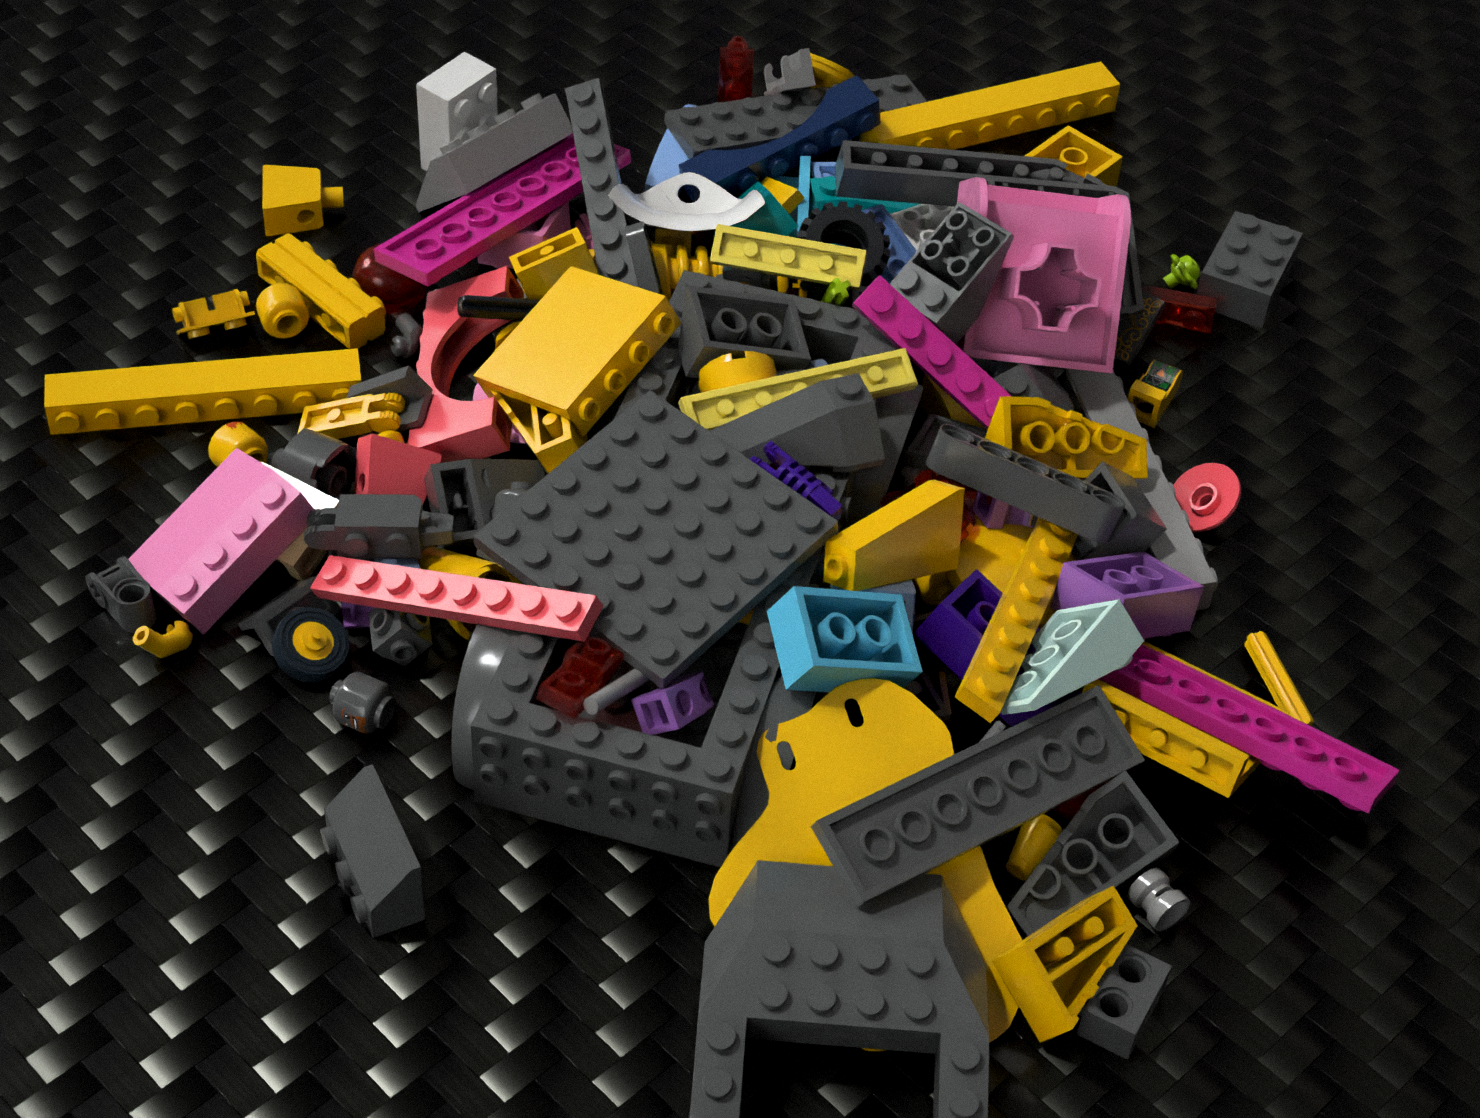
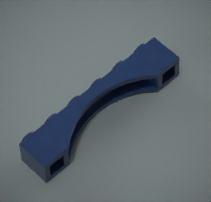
(842, 115)

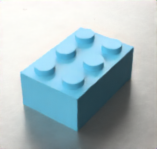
(841, 638)

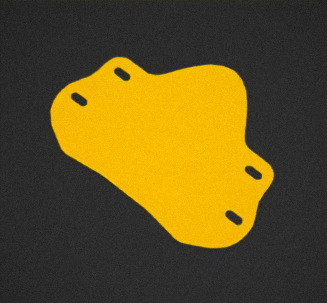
(847, 764)

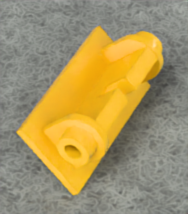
(197, 318)

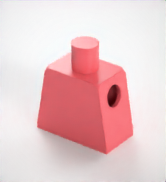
(391, 467)

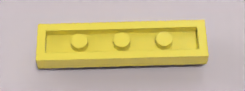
(787, 256)

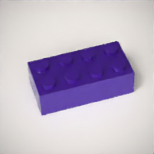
(958, 627)

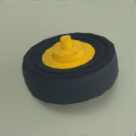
(310, 644)

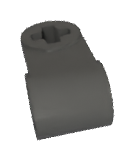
(124, 595)

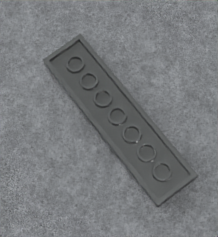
(769, 117)
(976, 795)

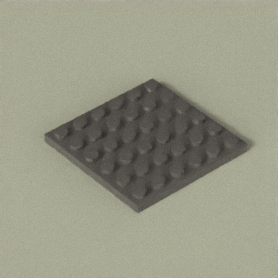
(663, 531)

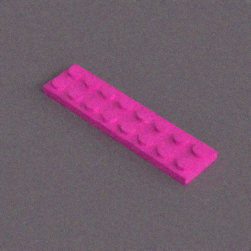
(488, 214)
(1256, 729)

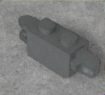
(378, 527)

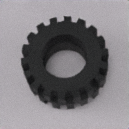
(849, 228)

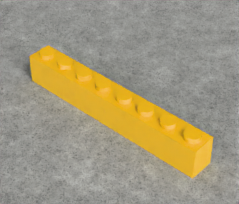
(1000, 110)
(197, 391)

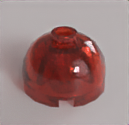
(386, 284)

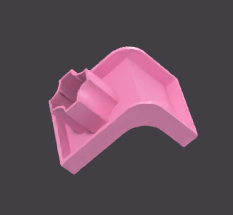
(1058, 281)

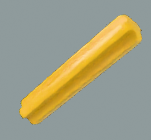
(1276, 677)

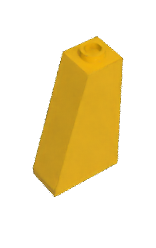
(899, 541)

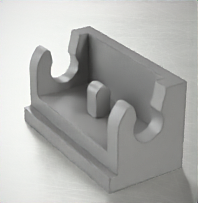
(796, 74)

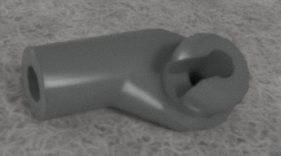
(411, 330)

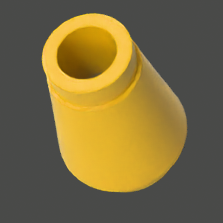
(1032, 845)

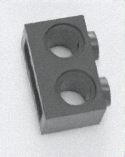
(1126, 1000)

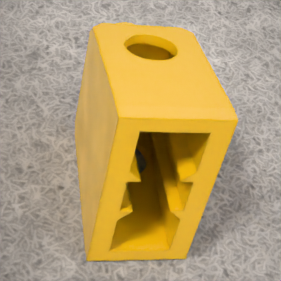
(296, 199)

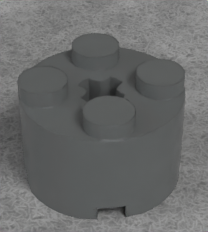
(318, 462)

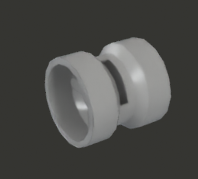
(1158, 899)

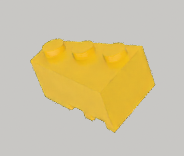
(546, 433)
(1064, 960)

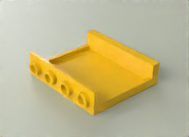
(580, 346)
(1179, 744)

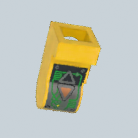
(1156, 388)

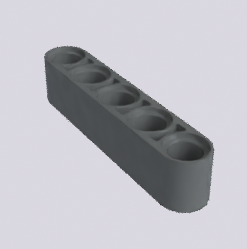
(1025, 483)

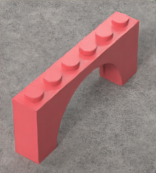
(454, 426)

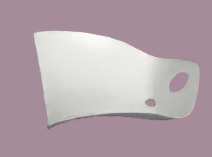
(664, 209)

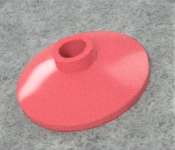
(1208, 495)

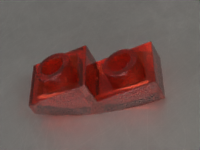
(583, 672)

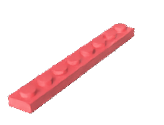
(458, 597)

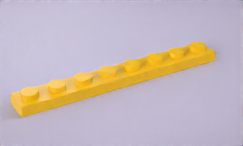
(1015, 620)

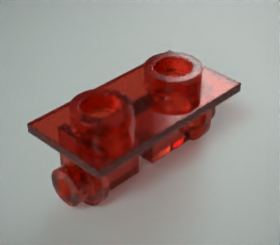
(735, 70)

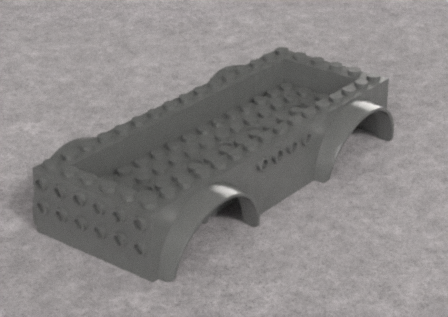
(685, 787)

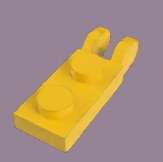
(354, 415)

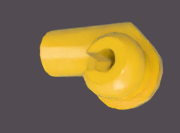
(164, 645)

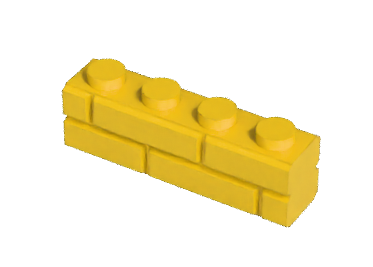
(330, 297)

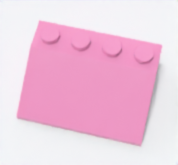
(222, 539)

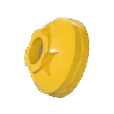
(827, 72)

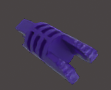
(799, 479)

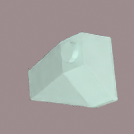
(1073, 651)

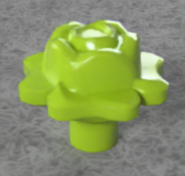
(1183, 272)

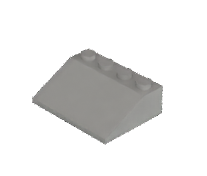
(493, 149)

